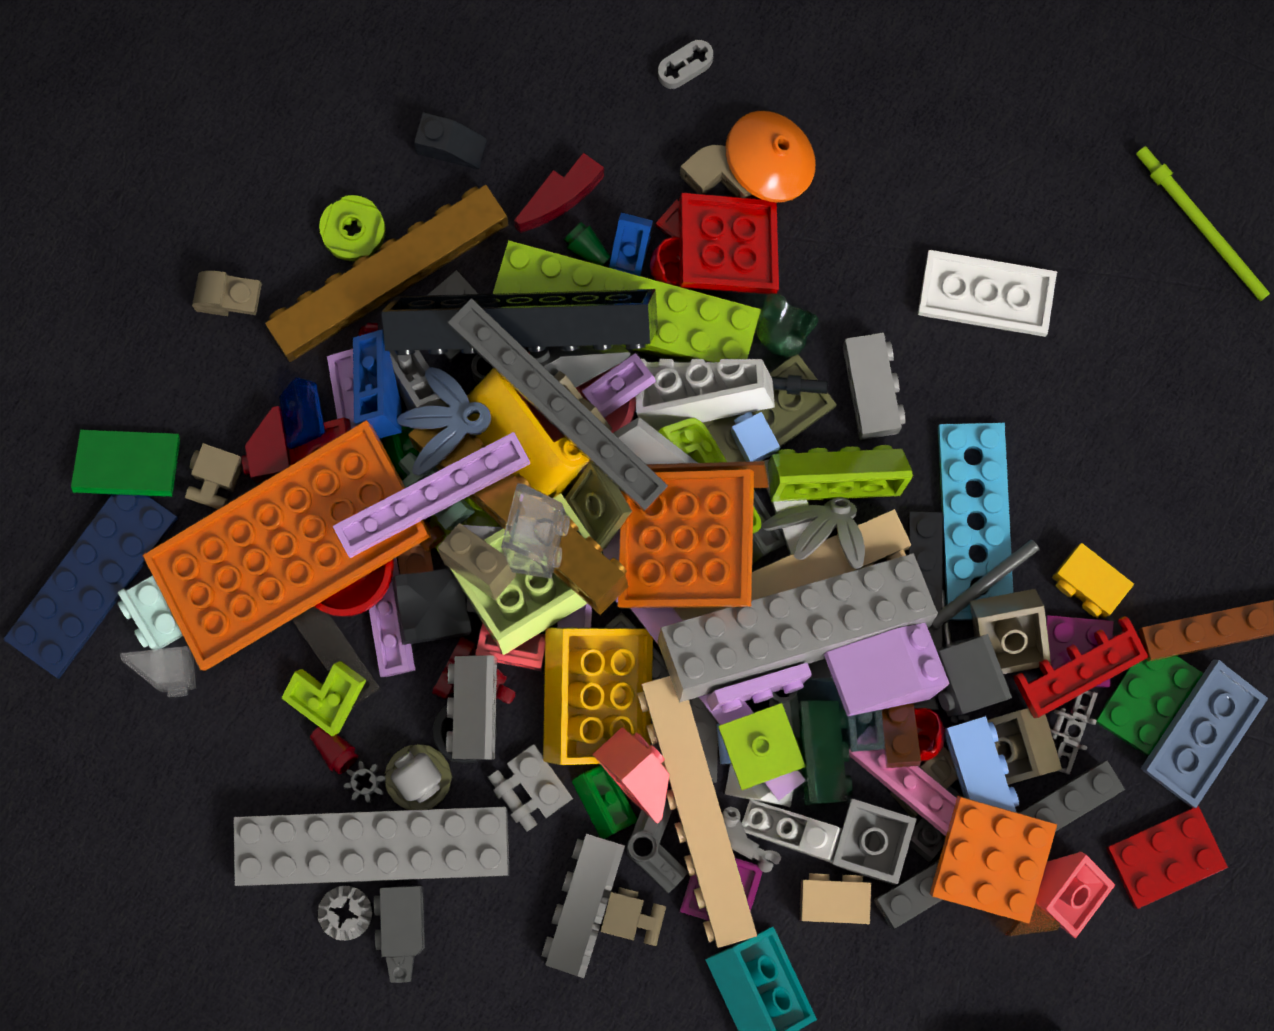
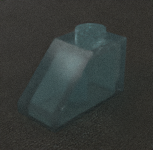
(865, 731)

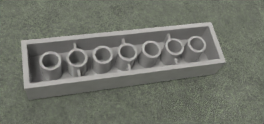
(793, 626)
(371, 846)

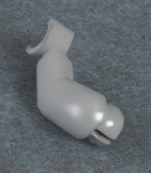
(745, 846)

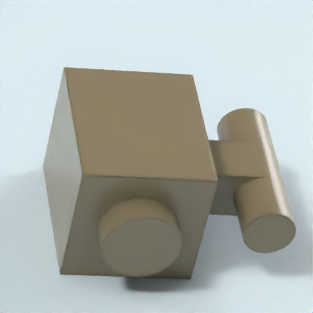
(216, 470)
(624, 917)

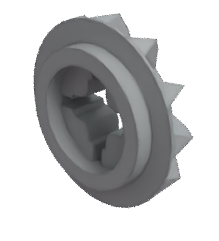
(359, 906)

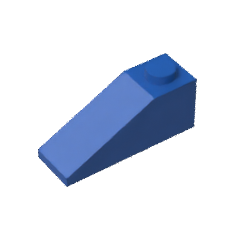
(375, 385)

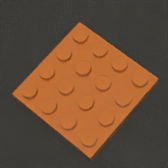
(691, 543)

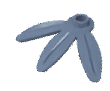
(452, 417)

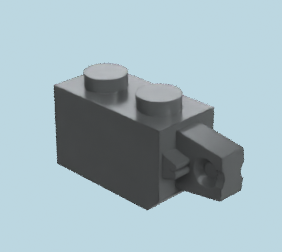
(401, 929)

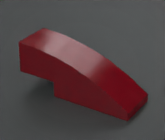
(560, 193)

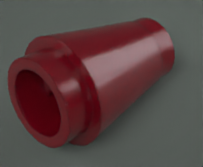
(335, 751)

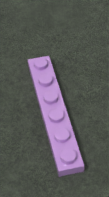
(431, 495)

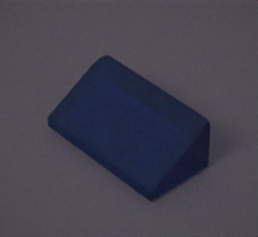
(301, 412)

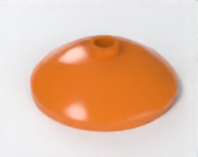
(762, 164)

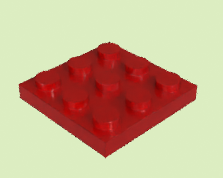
(728, 243)

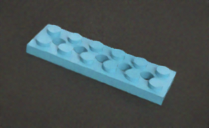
(957, 505)

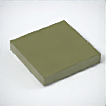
(598, 504)

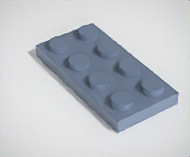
(1204, 733)

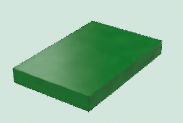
(125, 463)

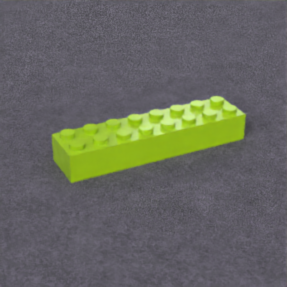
(688, 321)

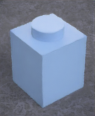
(754, 437)

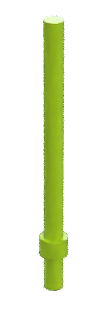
(1162, 175)

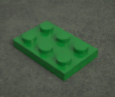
(1148, 701)

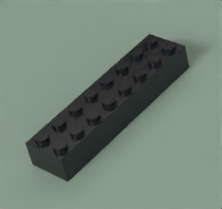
(530, 318)

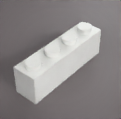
(704, 390)

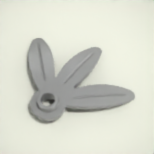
(833, 514)

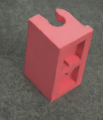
(527, 655)

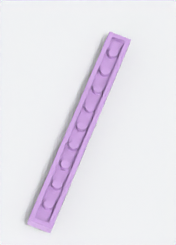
(391, 655)

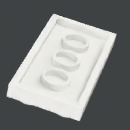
(987, 293)

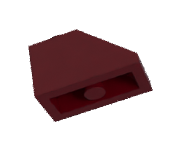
(267, 448)

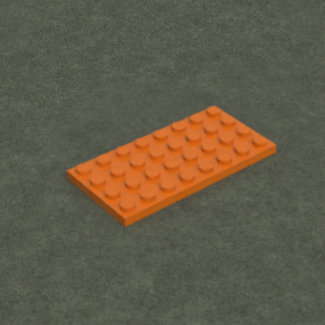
(277, 547)

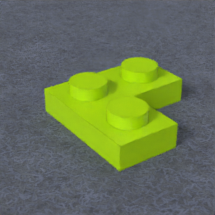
(327, 702)

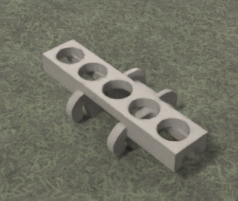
(1066, 739)

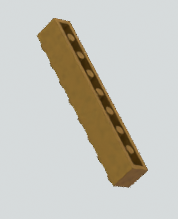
(387, 273)
(582, 563)

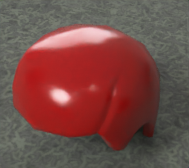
(666, 262)
(930, 733)

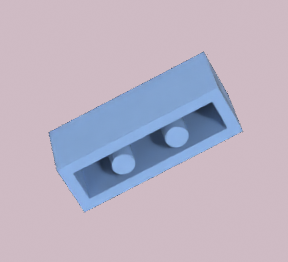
(979, 765)

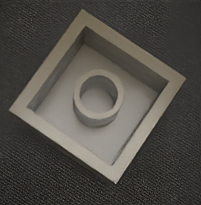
(1014, 627)

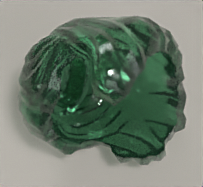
(784, 327)

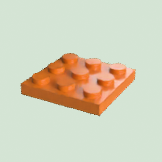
(993, 859)

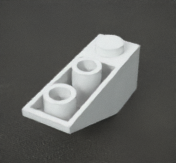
(791, 830)

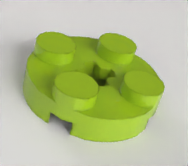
(343, 213)

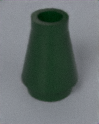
(586, 245)

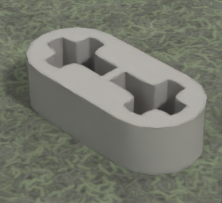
(681, 58)

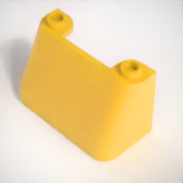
(552, 465)

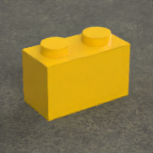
(1092, 581)

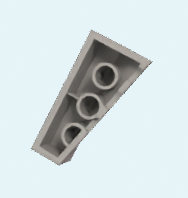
(584, 905)

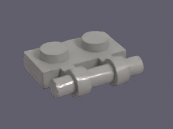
(539, 782)

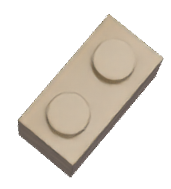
(835, 900)

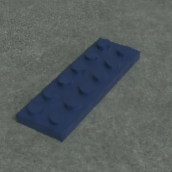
(89, 581)

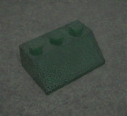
(823, 753)

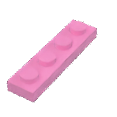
(912, 787)

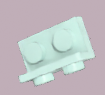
(151, 614)

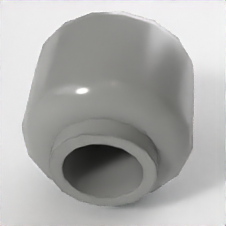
(416, 777)

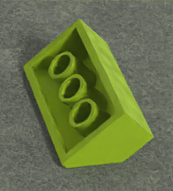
(838, 474)

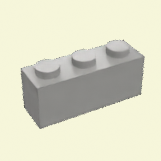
(873, 386)

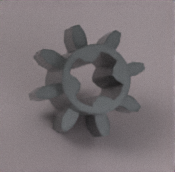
(373, 779)

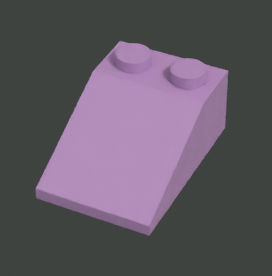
(887, 670)

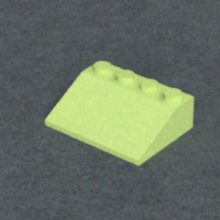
(527, 603)

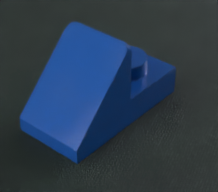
(630, 244)

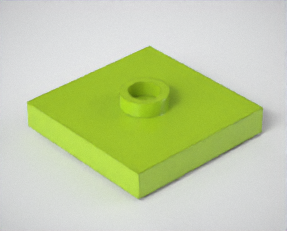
(761, 746)

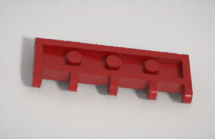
(1083, 670)

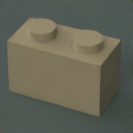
(476, 561)

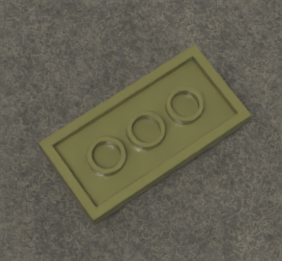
(788, 417)

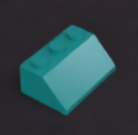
(761, 985)

